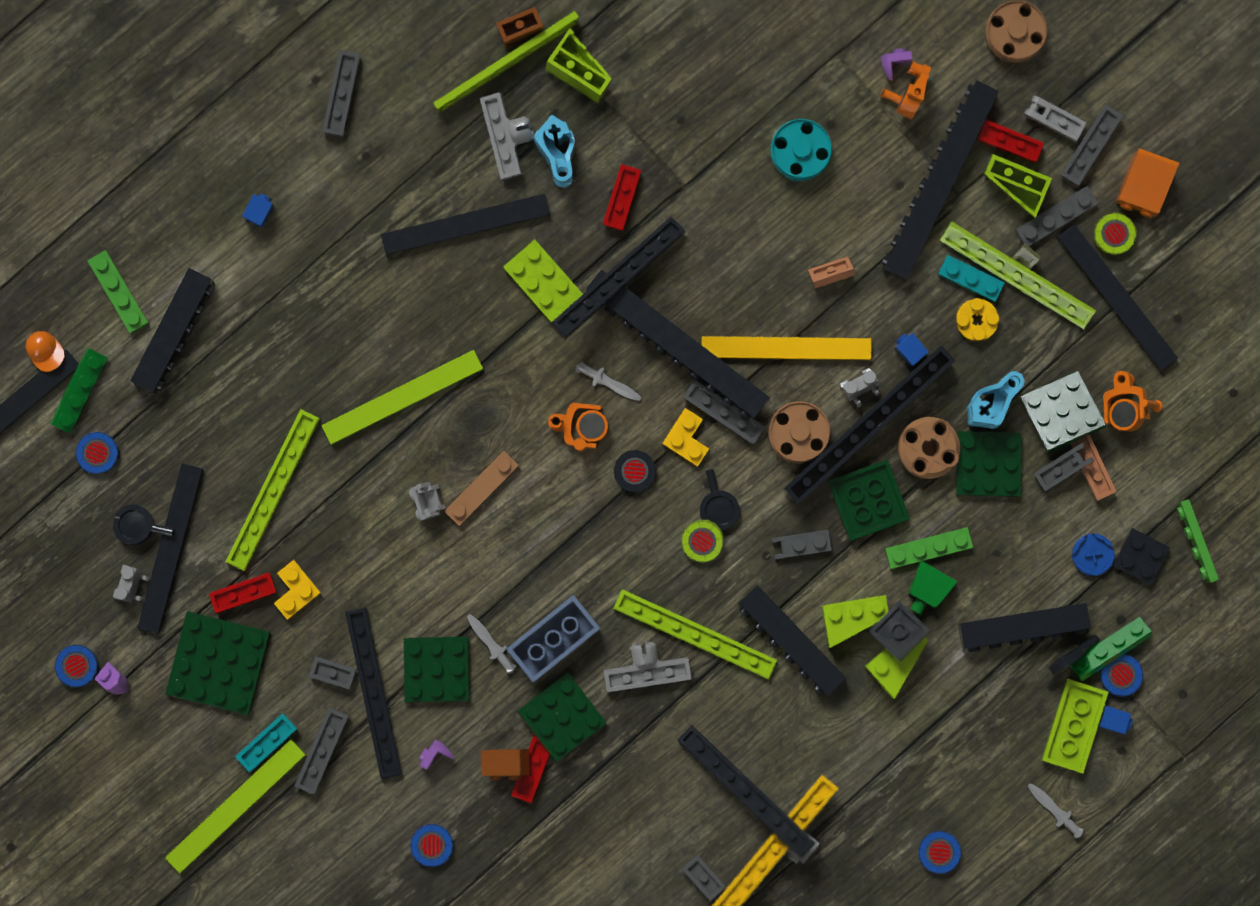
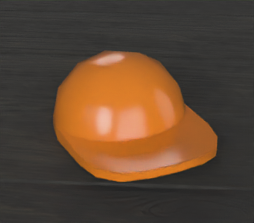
(44, 351)

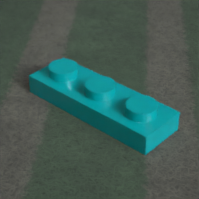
(970, 278)
(266, 742)

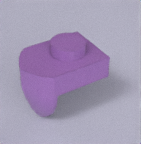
(898, 57)
(112, 680)
(428, 755)

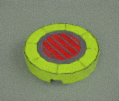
(1114, 233)
(702, 541)

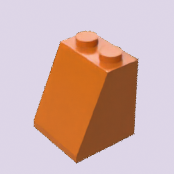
(1146, 183)

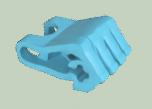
(556, 159)
(1002, 397)

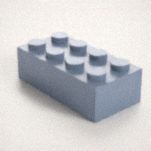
(553, 638)

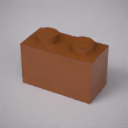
(520, 26)
(505, 763)

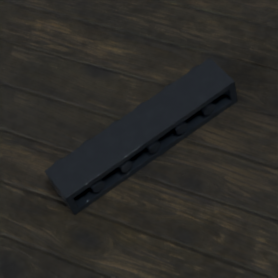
(172, 331)
(1024, 626)
(792, 640)

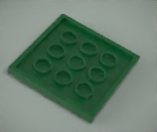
(217, 663)

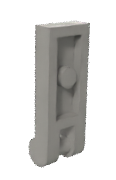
(1055, 119)

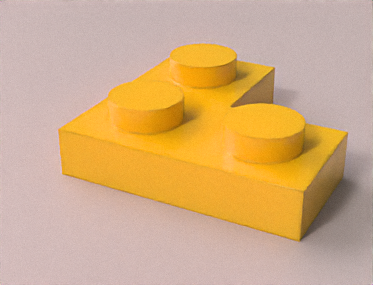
(681, 439)
(301, 590)

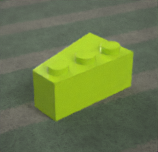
(578, 68)
(1018, 182)
(852, 617)
(891, 672)

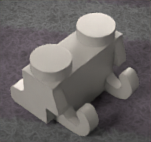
(860, 386)
(426, 500)
(129, 584)

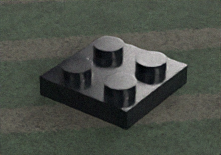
(1141, 556)
(899, 631)

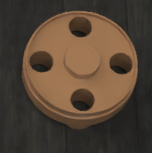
(1016, 31)
(799, 432)
(929, 447)

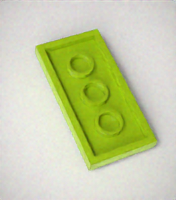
(542, 280)
(1074, 726)

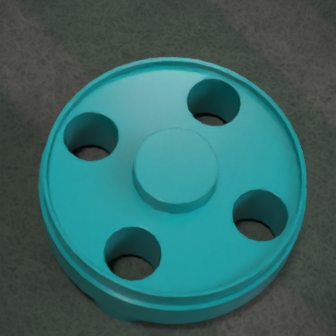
(801, 149)

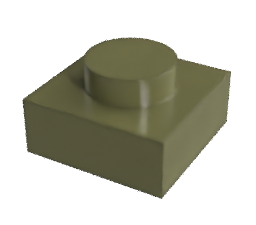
(1026, 256)

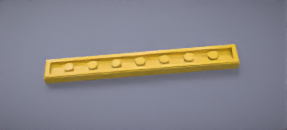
(788, 348)
(774, 847)

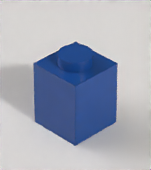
(258, 210)
(910, 349)
(1115, 720)

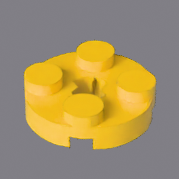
(989, 318)

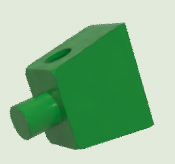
(929, 587)

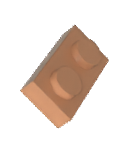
(831, 272)

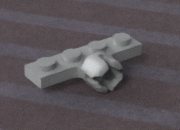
(505, 135)
(646, 670)

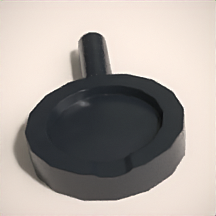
(718, 505)
(135, 525)
(1073, 655)

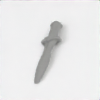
(601, 378)
(496, 650)
(1061, 816)

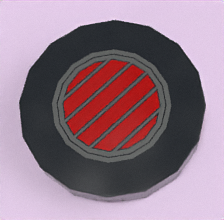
(634, 471)

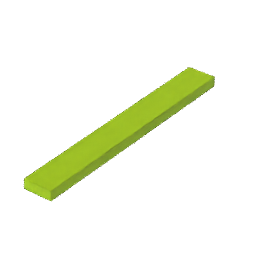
(506, 62)
(1017, 275)
(402, 397)
(272, 490)
(695, 634)
(235, 806)

